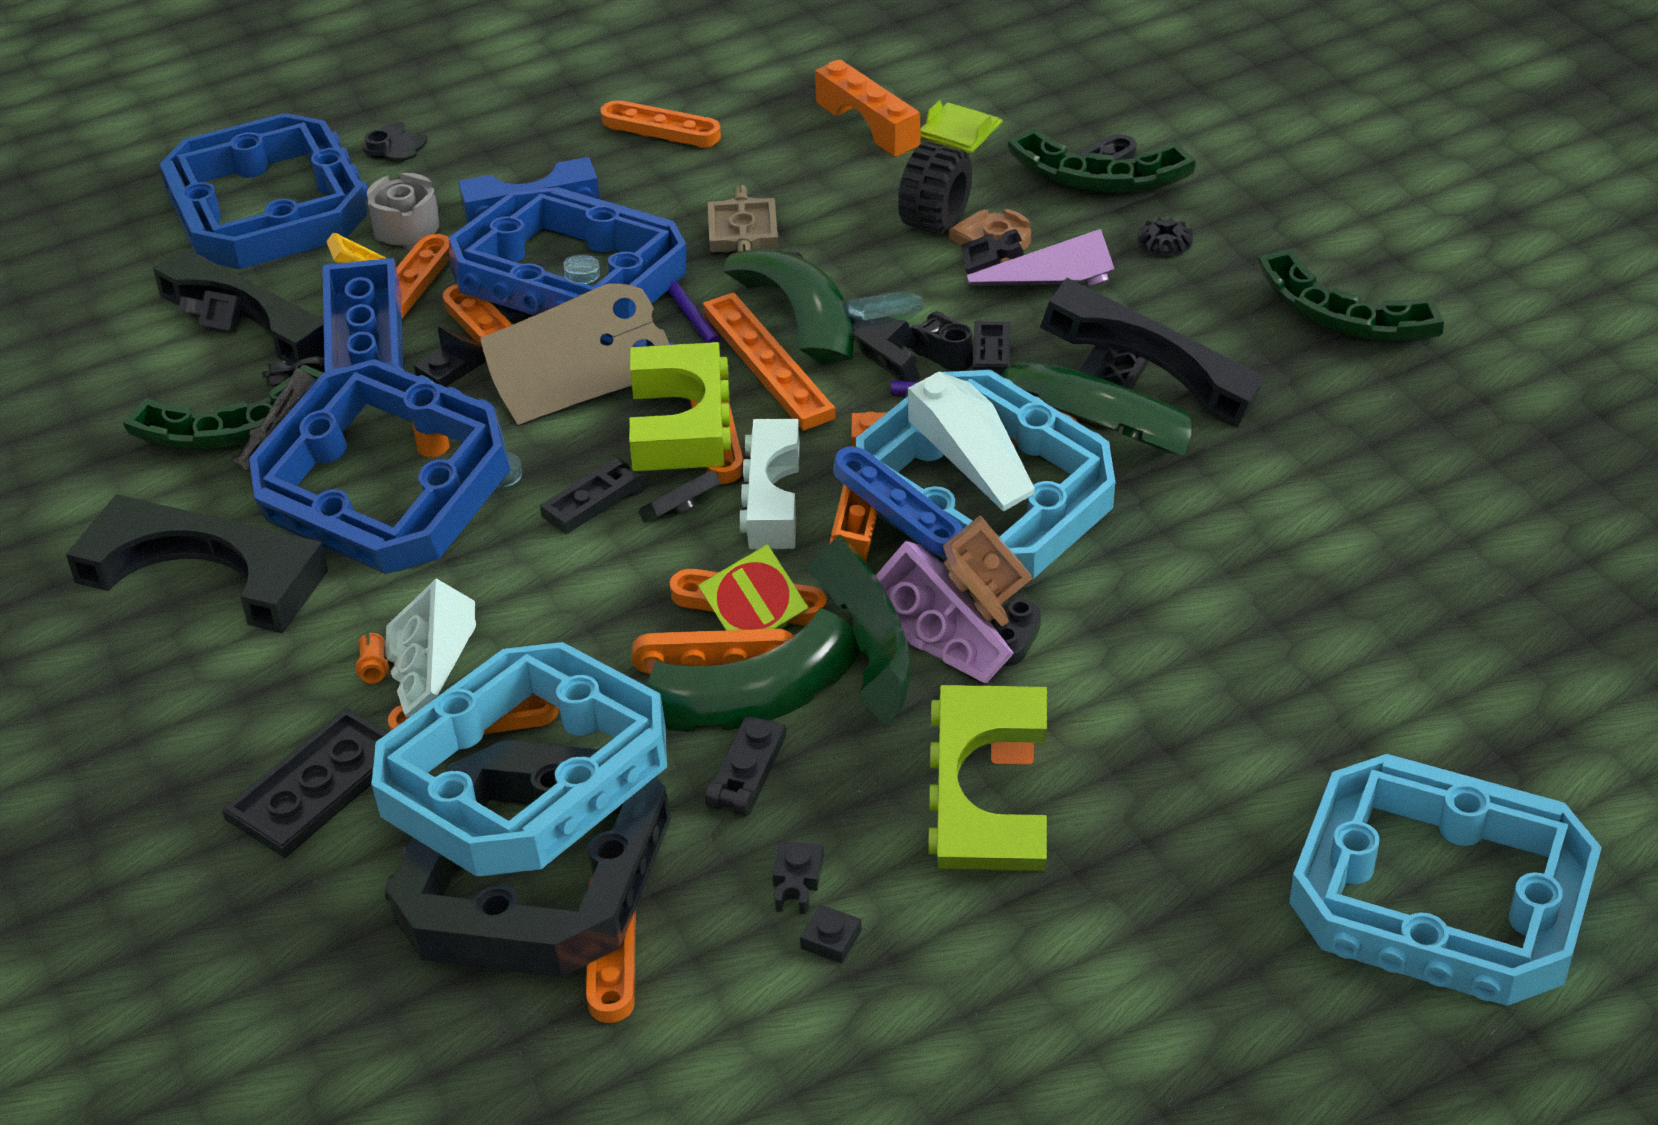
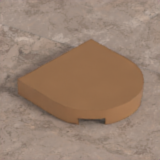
(986, 223)

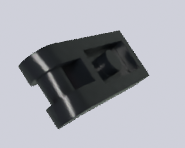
(592, 495)
(746, 765)

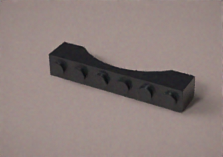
(294, 330)
(1214, 380)

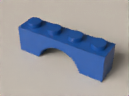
(483, 192)

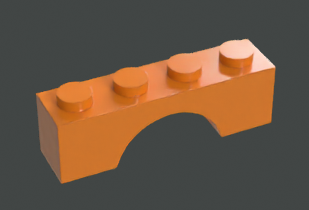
(891, 120)

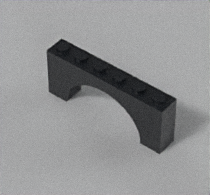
(137, 533)

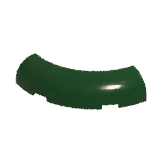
(1099, 171)
(816, 300)
(1345, 311)
(1104, 404)
(202, 431)
(875, 626)
(759, 685)

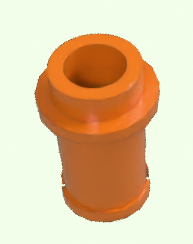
(372, 663)

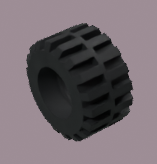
(935, 187)

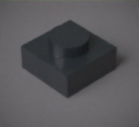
(830, 934)

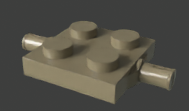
(742, 223)

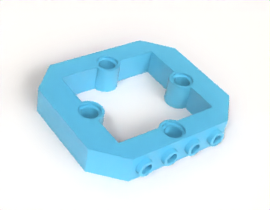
(1056, 512)
(444, 807)
(1420, 945)

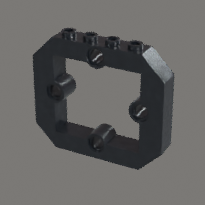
(492, 925)

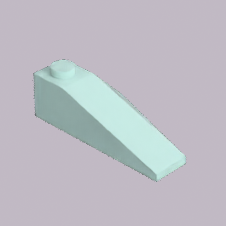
(970, 436)
(427, 642)

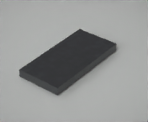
(308, 784)

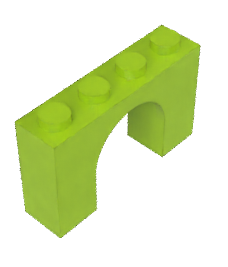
(685, 438)
(966, 833)

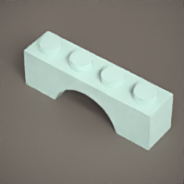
(770, 510)

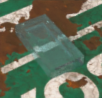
(883, 305)

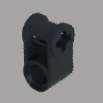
(944, 342)

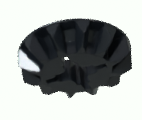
(1165, 237)

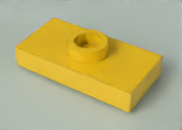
(346, 251)

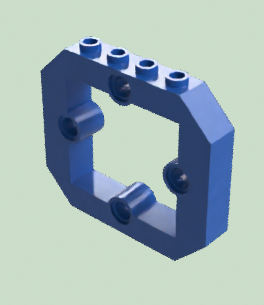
(285, 225)
(491, 244)
(314, 434)

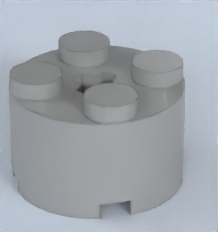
(403, 209)

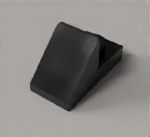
(889, 348)
(454, 359)

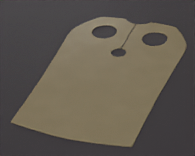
(559, 354)

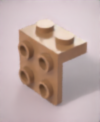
(986, 567)

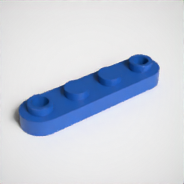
(895, 498)

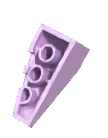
(1078, 259)
(940, 615)

